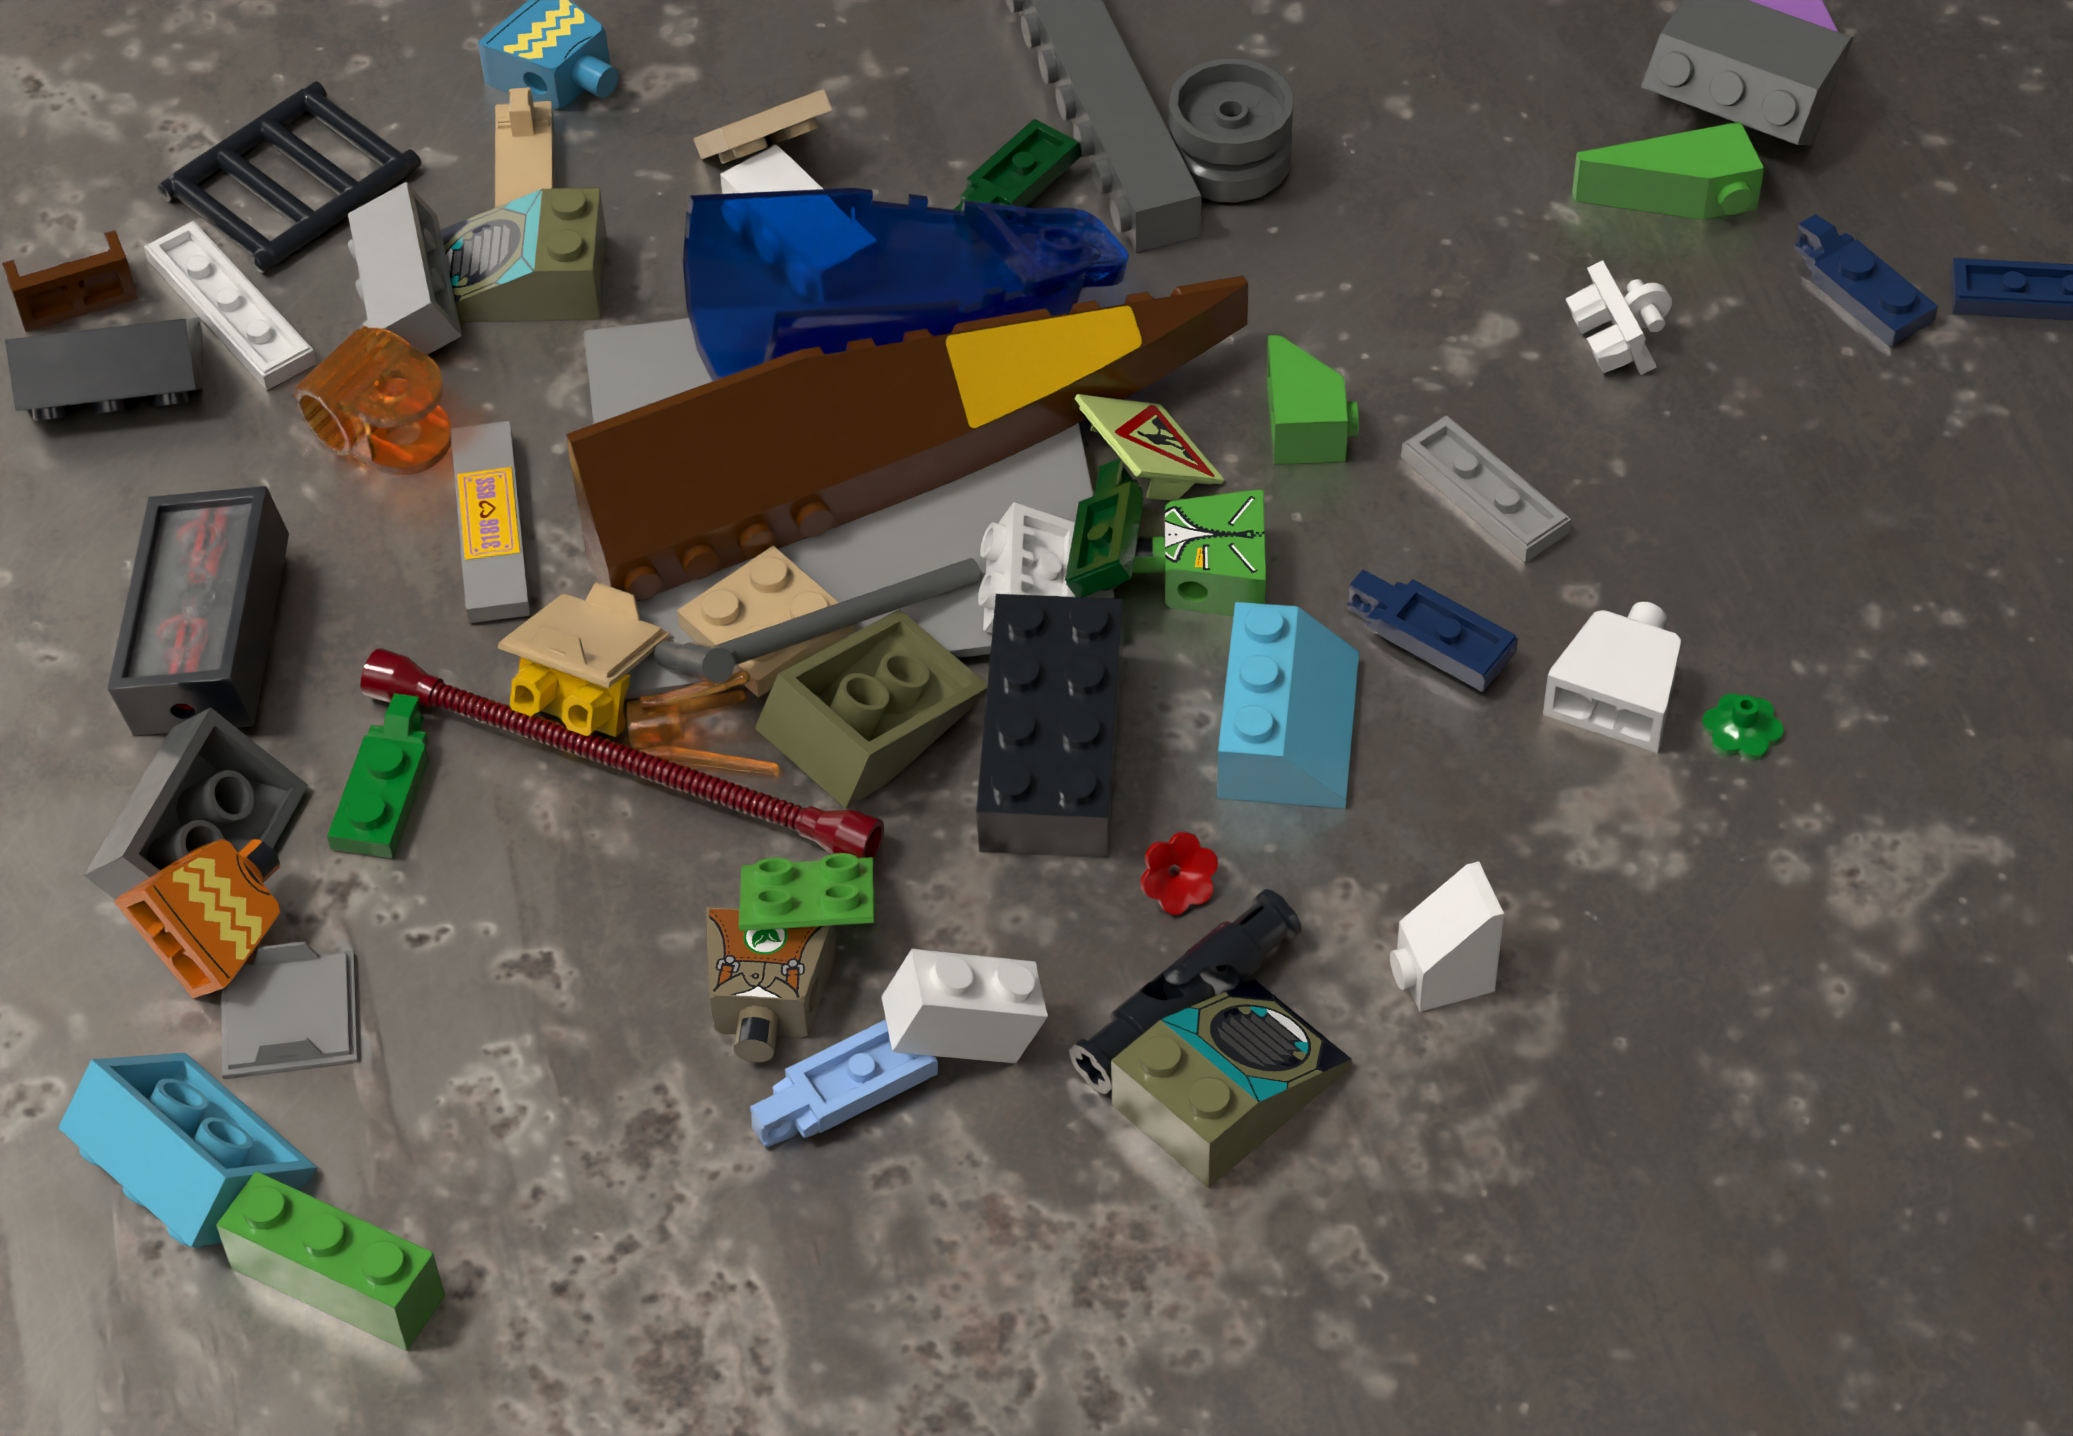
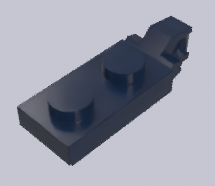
(1862, 282)
(1433, 628)

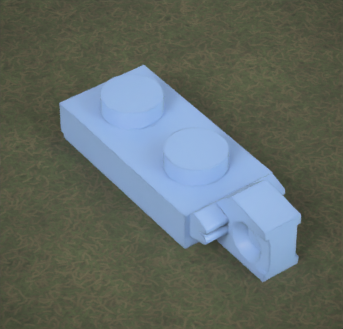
(838, 1086)

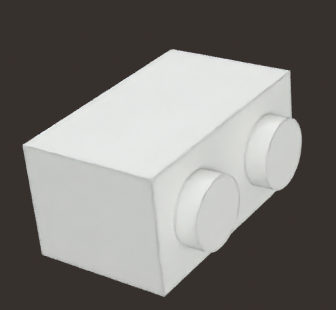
(964, 1006)

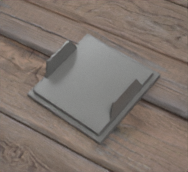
(289, 1012)

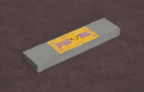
(489, 522)

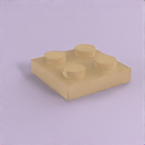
(778, 122)
(755, 598)

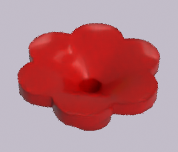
(1189, 872)

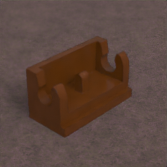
(72, 287)

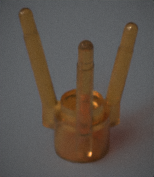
(659, 720)

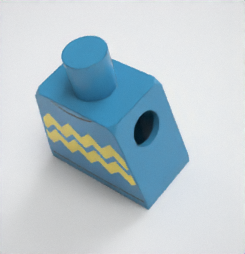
(551, 50)

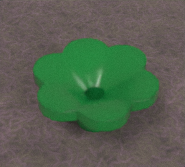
(1742, 726)

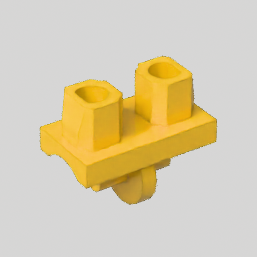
(576, 701)

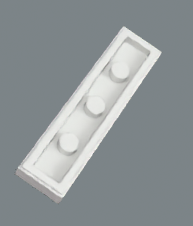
(230, 305)

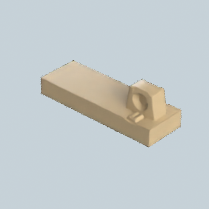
(523, 146)

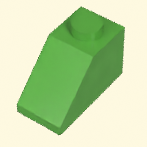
(1307, 407)

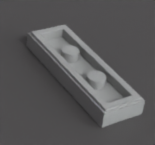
(1486, 488)

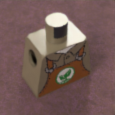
(765, 980)

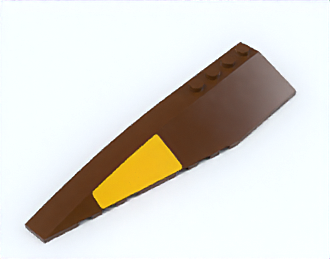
(861, 429)

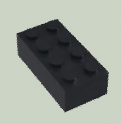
(1050, 726)

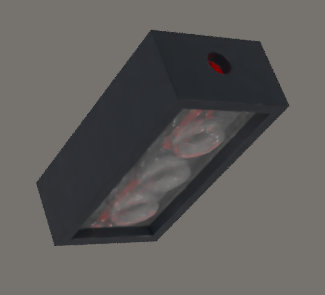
(199, 609)

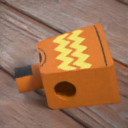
(206, 911)

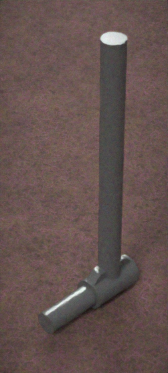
(718, 661)

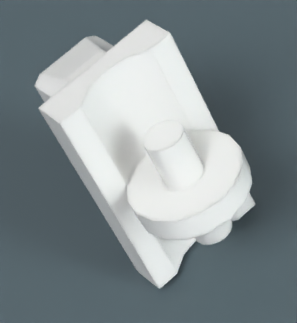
(1640, 308)

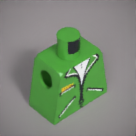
(1209, 552)

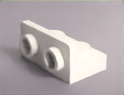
(1024, 557)

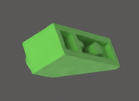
(1678, 174)

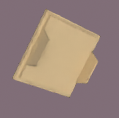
(588, 637)

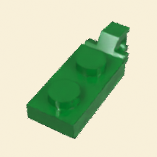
(382, 783)

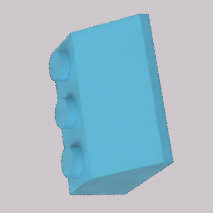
(1286, 709)
(176, 1140)

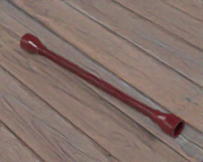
(833, 830)

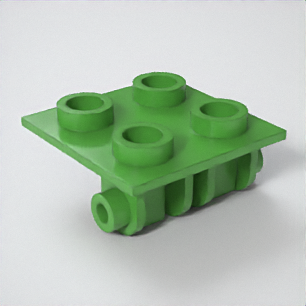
(806, 893)

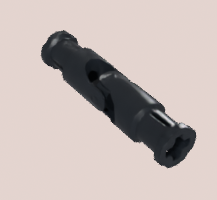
(1205, 970)

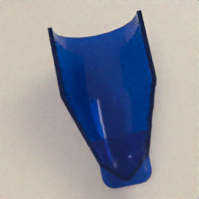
(842, 268)

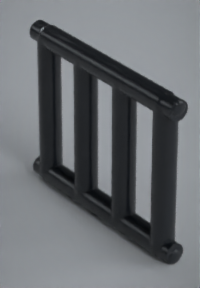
(271, 128)

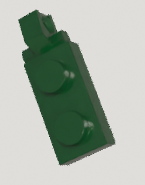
(1022, 167)
(1105, 533)

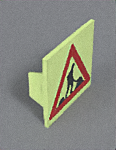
(1150, 445)

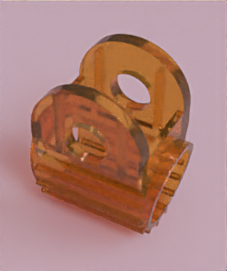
(358, 402)

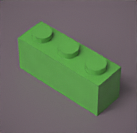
(331, 1260)

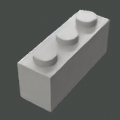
(404, 269)

